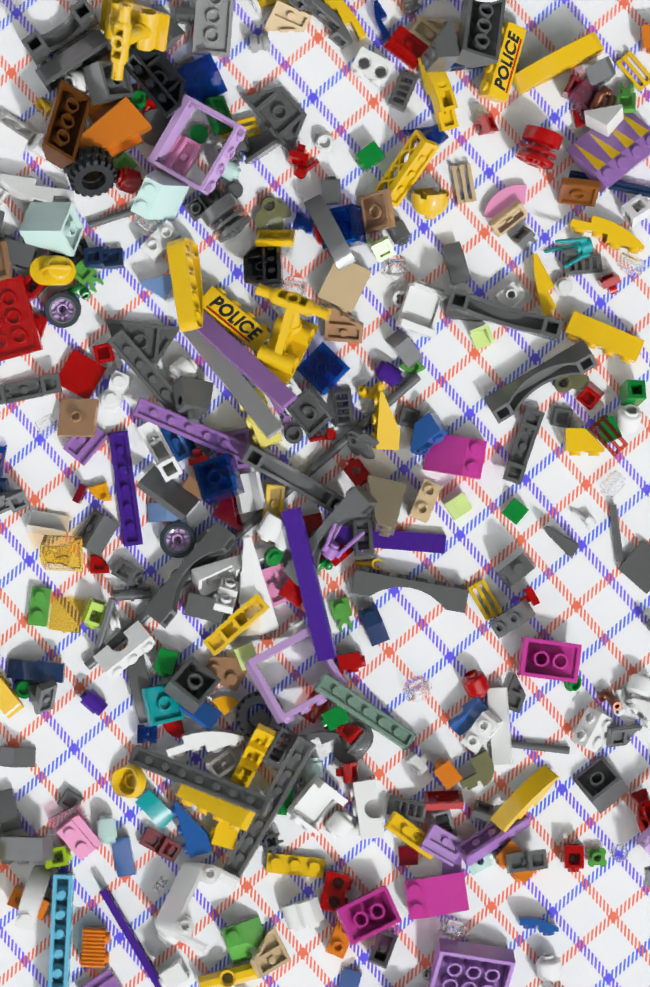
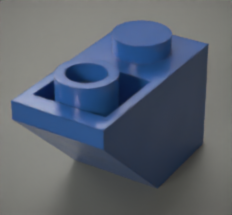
(426, 433)

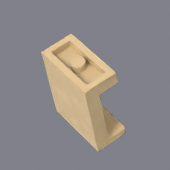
(344, 287)
(425, 500)

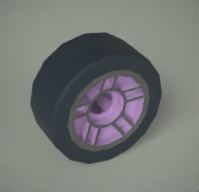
(53, 312)
(168, 536)

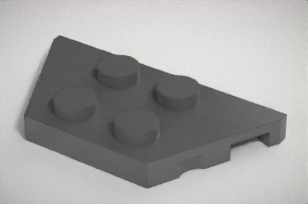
(279, 111)
(149, 338)

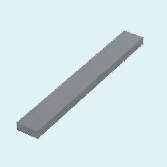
(237, 385)

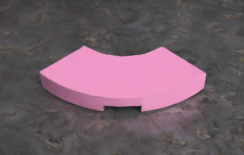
(504, 199)

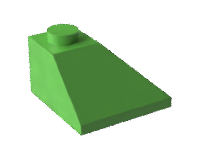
(243, 938)

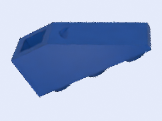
(195, 835)

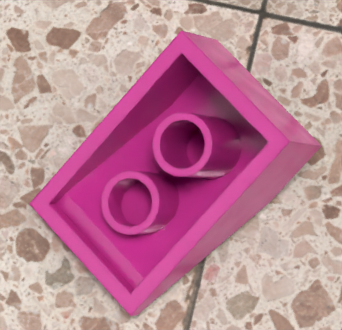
(457, 457)
(549, 659)
(436, 895)
(368, 915)

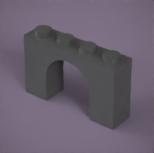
(45, 45)

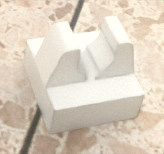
(418, 763)

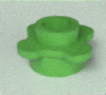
(596, 852)

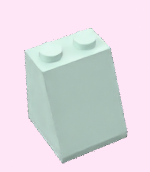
(160, 196)
(52, 227)

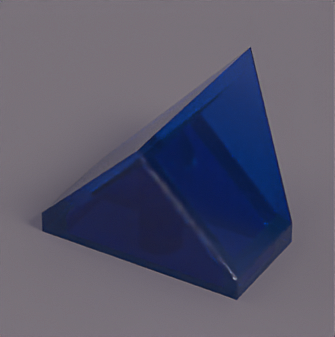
(431, 133)

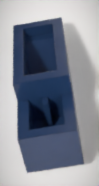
(36, 670)

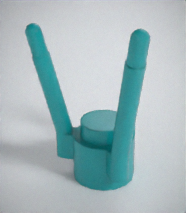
(582, 245)

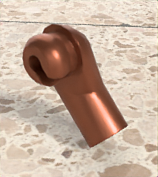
(603, 92)
(612, 700)

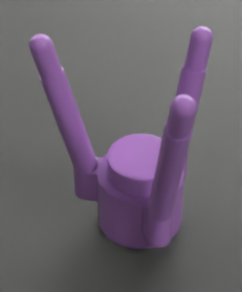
(331, 547)

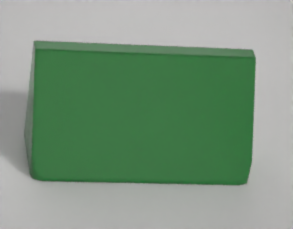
(218, 104)

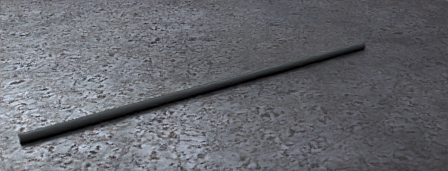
(257, 516)

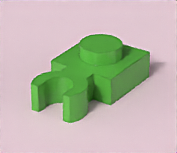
(627, 98)
(86, 275)
(341, 610)

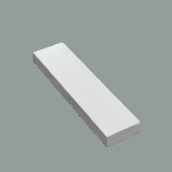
(501, 740)

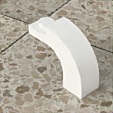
(160, 451)
(32, 898)

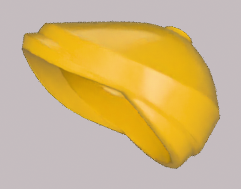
(128, 781)

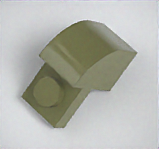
(483, 771)

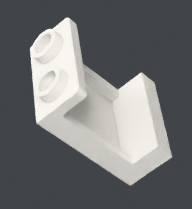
(421, 309)
(314, 804)

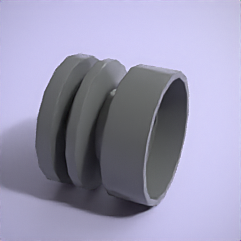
(224, 215)

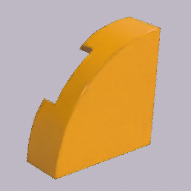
(101, 491)
(225, 703)

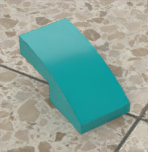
(155, 809)

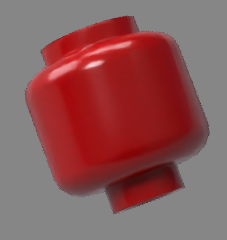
(128, 180)
(475, 684)

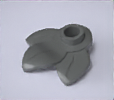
(361, 443)

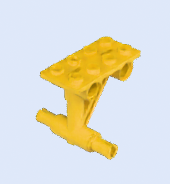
(130, 24)
(290, 333)

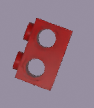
(330, 890)

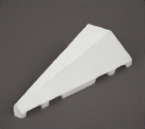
(208, 577)
(252, 583)

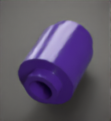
(389, 373)
(93, 701)

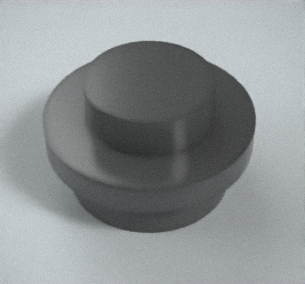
(235, 188)
(293, 434)

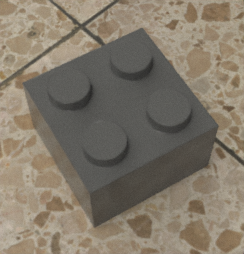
(192, 685)

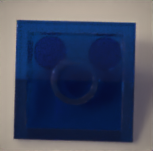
(202, 78)
(351, 223)

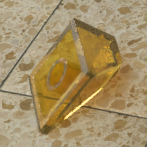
(62, 553)

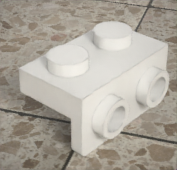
(591, 729)

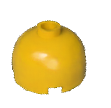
(429, 202)

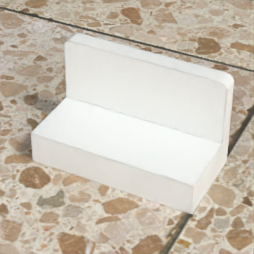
(15, 133)
(253, 498)
(48, 523)

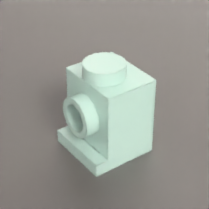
(476, 868)

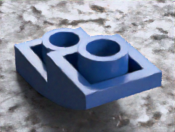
(466, 719)
(544, 926)

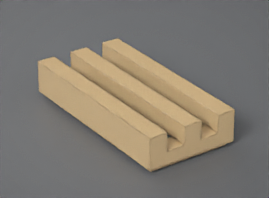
(461, 167)
(508, 216)

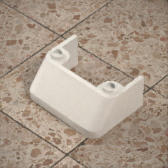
(171, 915)

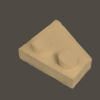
(286, 18)
(427, 28)
(270, 954)

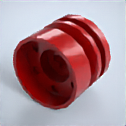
(538, 149)

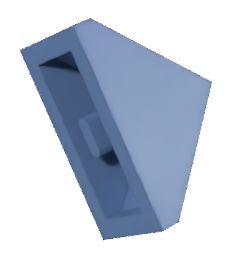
(159, 286)
(158, 513)

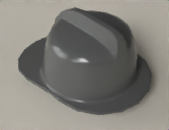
(359, 746)

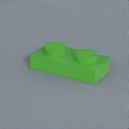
(39, 606)

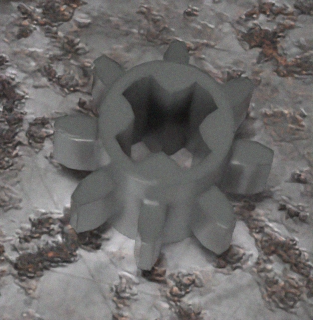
(272, 848)

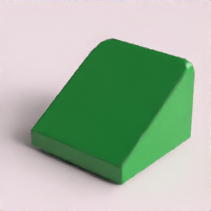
(515, 511)

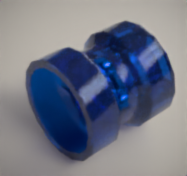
(303, 222)
(142, 734)

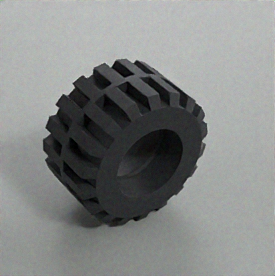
(91, 172)
(242, 714)

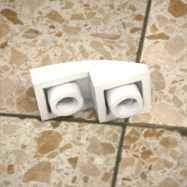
(226, 595)

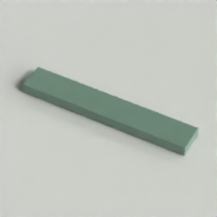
(364, 711)

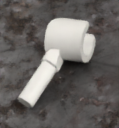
(586, 520)

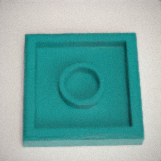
(160, 706)

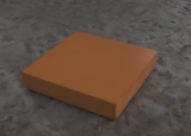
(578, 191)

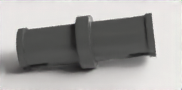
(132, 593)

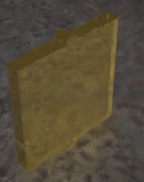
(66, 614)

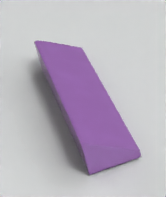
(488, 840)

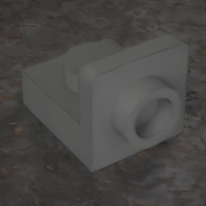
(128, 572)

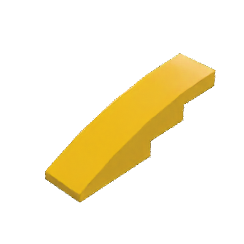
(347, 17)
(542, 286)
(236, 624)
(252, 755)
(524, 797)

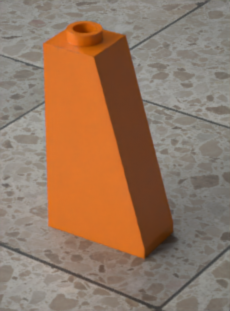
(116, 127)

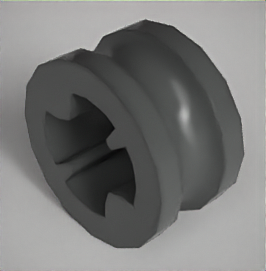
(412, 7)

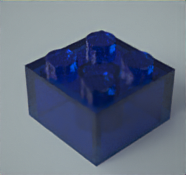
(323, 369)
(218, 478)

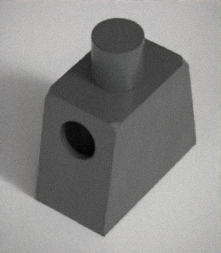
(192, 397)
(516, 569)

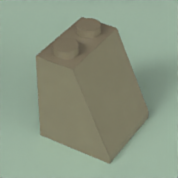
(389, 498)

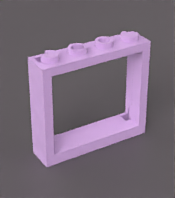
(173, 131)
(264, 689)

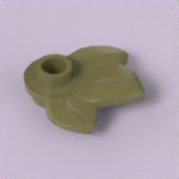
(272, 217)
(573, 382)

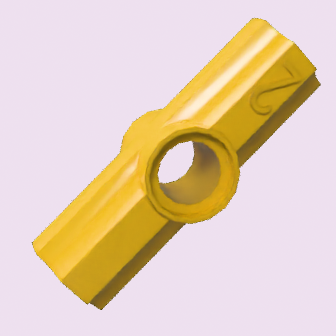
(240, 974)

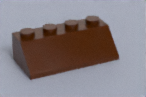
(65, 125)

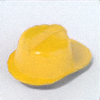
(52, 270)

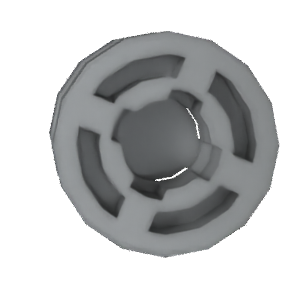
(264, 42)

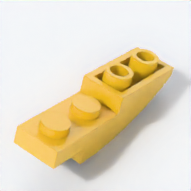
(442, 98)
(616, 235)

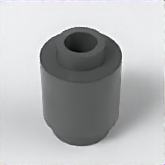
(400, 233)

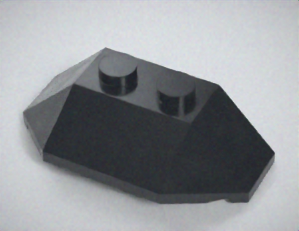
(157, 79)
(263, 266)

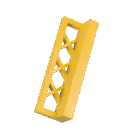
(409, 171)

